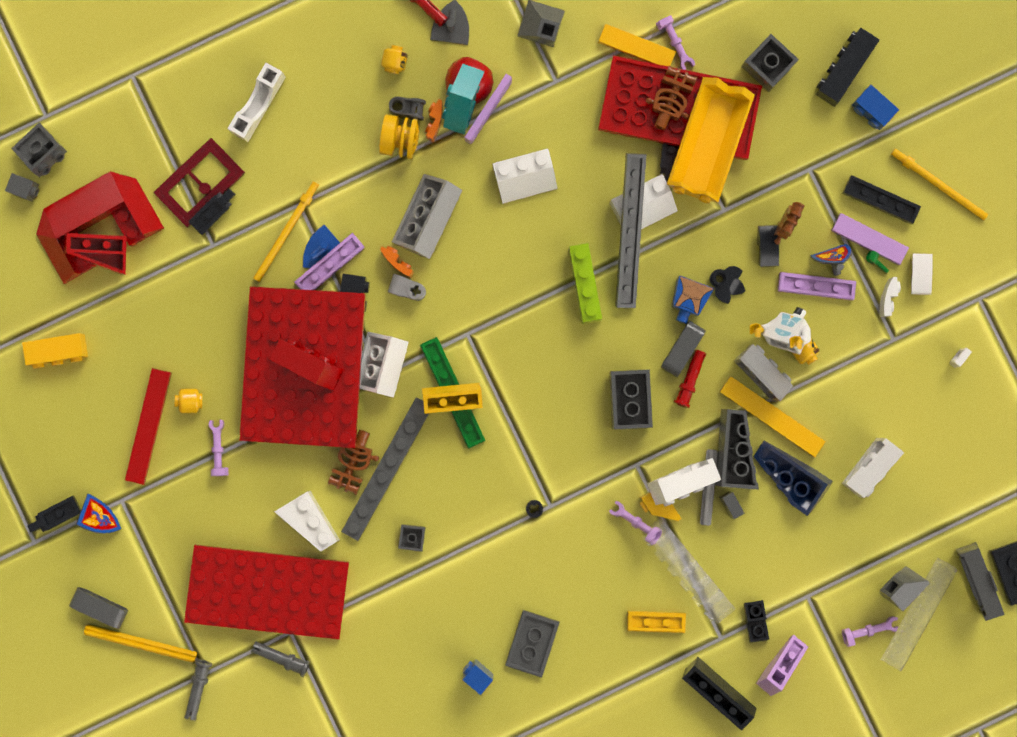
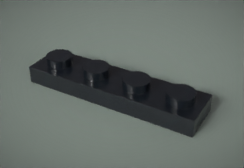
(881, 199)

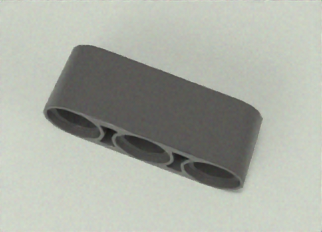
(683, 348)
(98, 607)

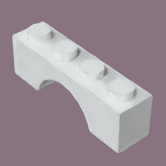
(250, 115)

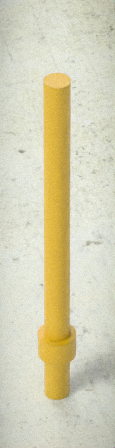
(908, 162)
(305, 199)

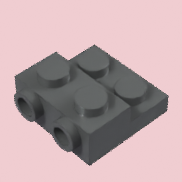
(39, 150)

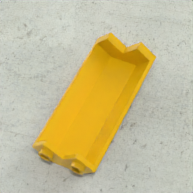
(710, 140)

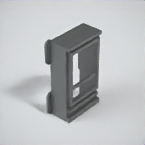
(980, 581)

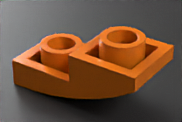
(435, 115)
(393, 258)

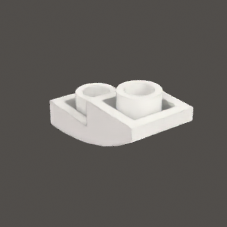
(921, 274)
(890, 291)

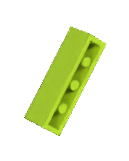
(585, 283)

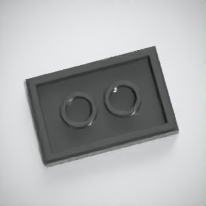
(532, 643)

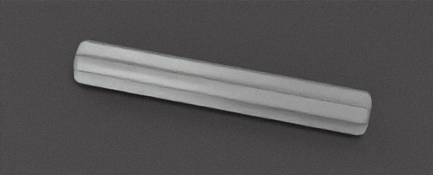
(708, 494)

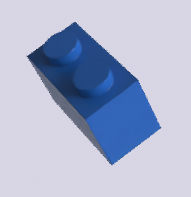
(874, 107)
(477, 676)

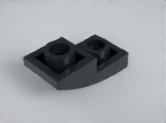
(767, 248)
(756, 621)

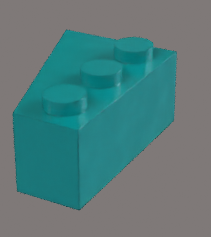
(461, 99)

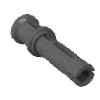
(289, 662)
(199, 679)

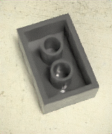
(631, 399)

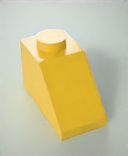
(648, 505)

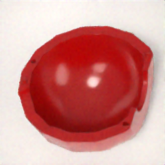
(486, 82)

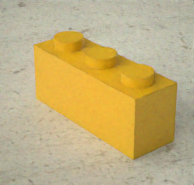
(55, 350)
(452, 398)

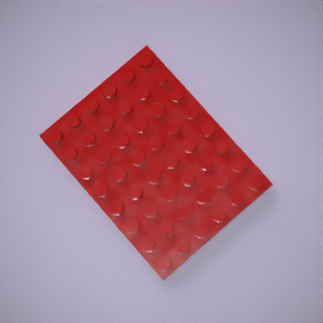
(280, 403)

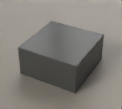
(731, 505)
(412, 537)

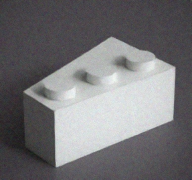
(872, 467)
(683, 481)
(309, 520)

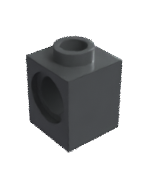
(22, 187)

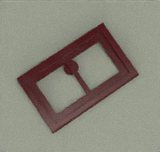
(234, 175)

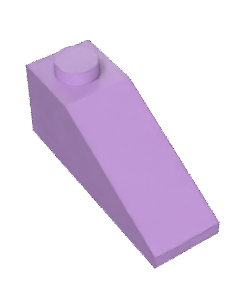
(782, 666)

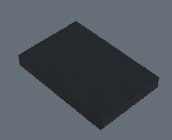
(1006, 566)

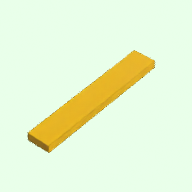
(772, 416)

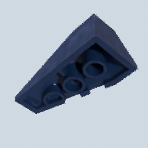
(794, 478)

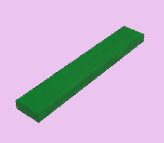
(445, 377)

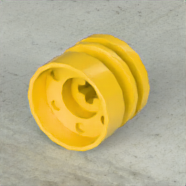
(398, 136)

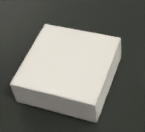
(960, 357)

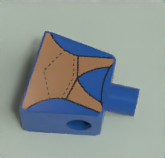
(689, 298)

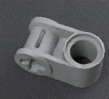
(403, 287)

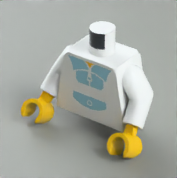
(785, 331)

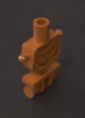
(667, 111)
(788, 221)
(361, 441)

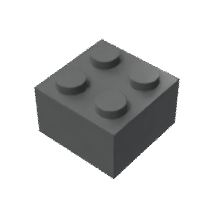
(769, 62)

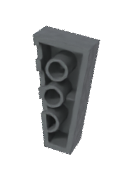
(735, 451)

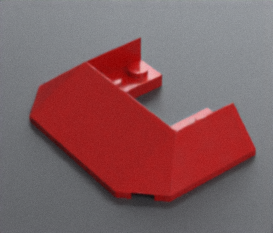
(105, 196)

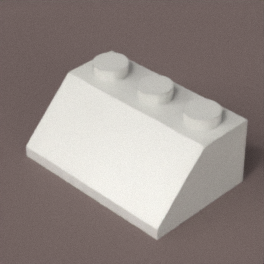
(525, 176)
(657, 202)
(382, 363)

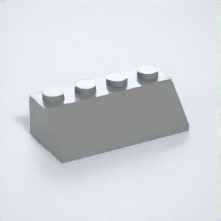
(427, 215)

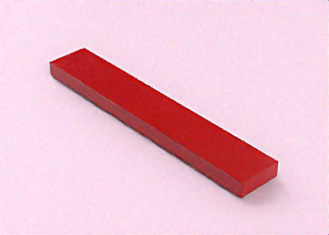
(148, 426)

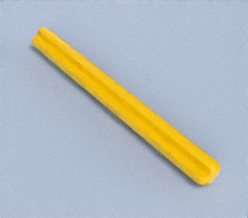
(140, 643)

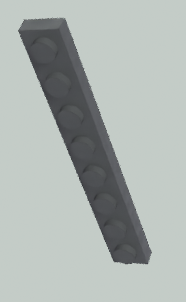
(630, 230)
(386, 470)

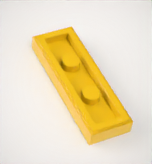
(656, 621)

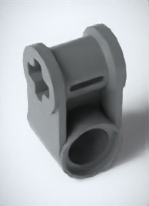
(409, 108)

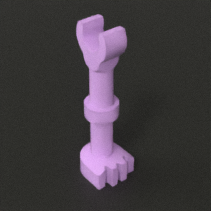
(675, 41)
(217, 449)
(653, 534)
(848, 635)

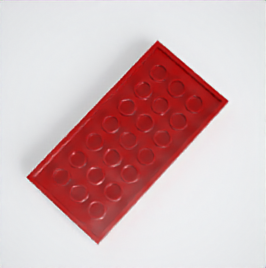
(629, 114)
(266, 592)

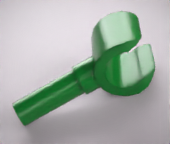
(872, 257)

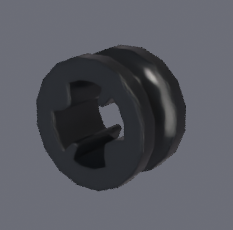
(535, 514)

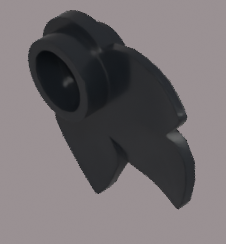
(730, 283)

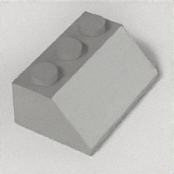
(764, 372)

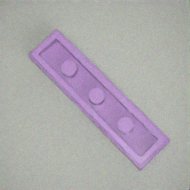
(488, 109)
(870, 239)
(330, 263)
(816, 286)

